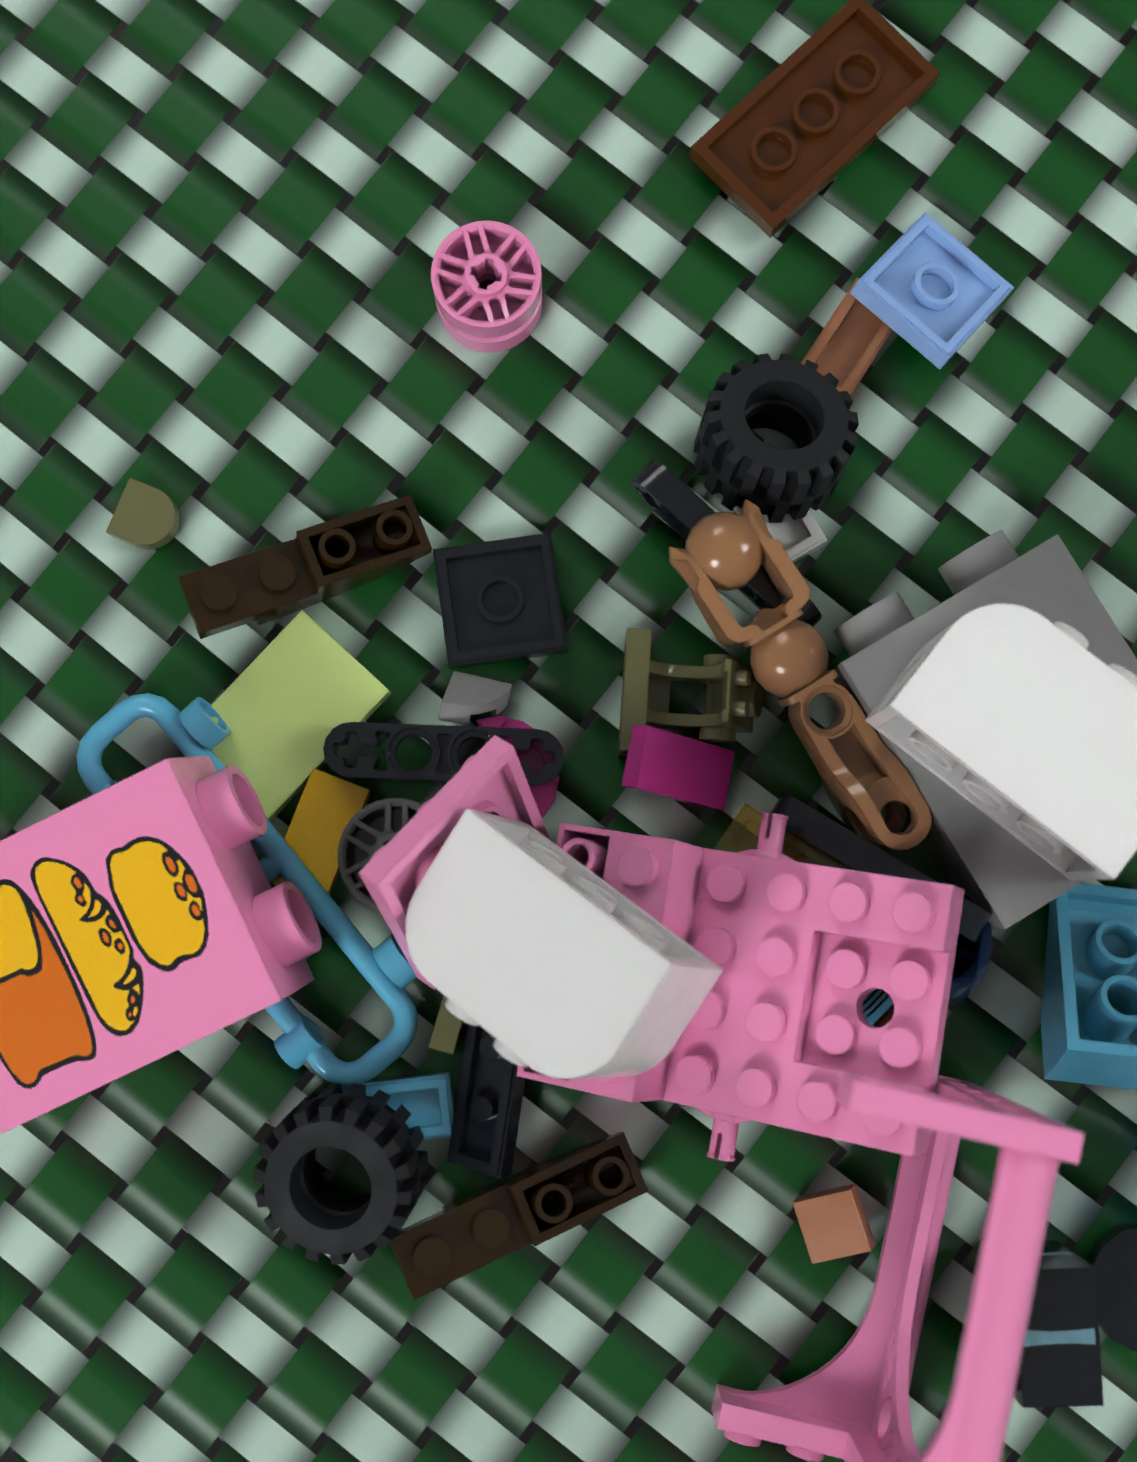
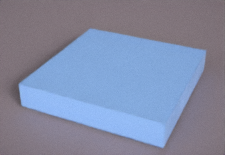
(931, 290)

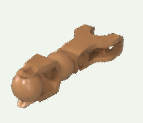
(793, 664)

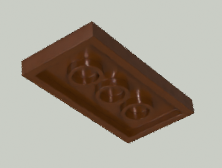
(814, 115)

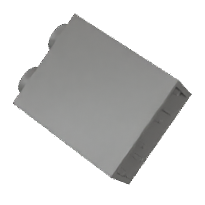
(884, 638)

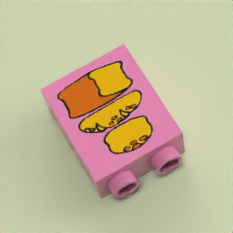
(138, 931)

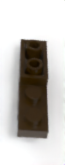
(306, 570)
(517, 1213)

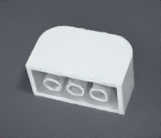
(1026, 734)
(550, 955)

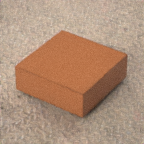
(834, 1223)

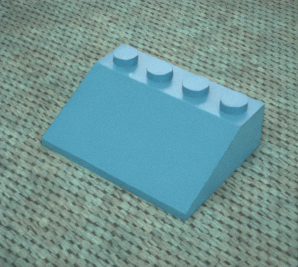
(1091, 987)

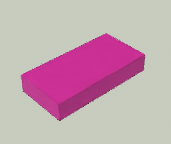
(678, 767)

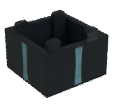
(1062, 1335)

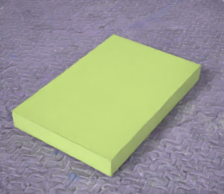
(289, 706)

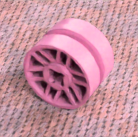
(487, 286)

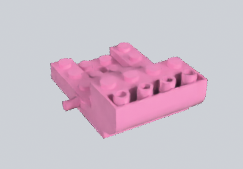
(796, 966)

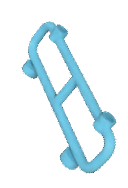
(382, 967)

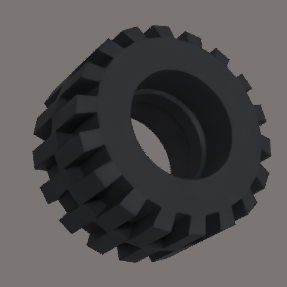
(784, 399)
(315, 1212)

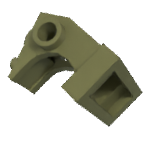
(730, 694)

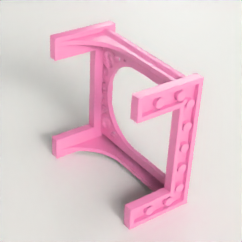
(861, 1396)

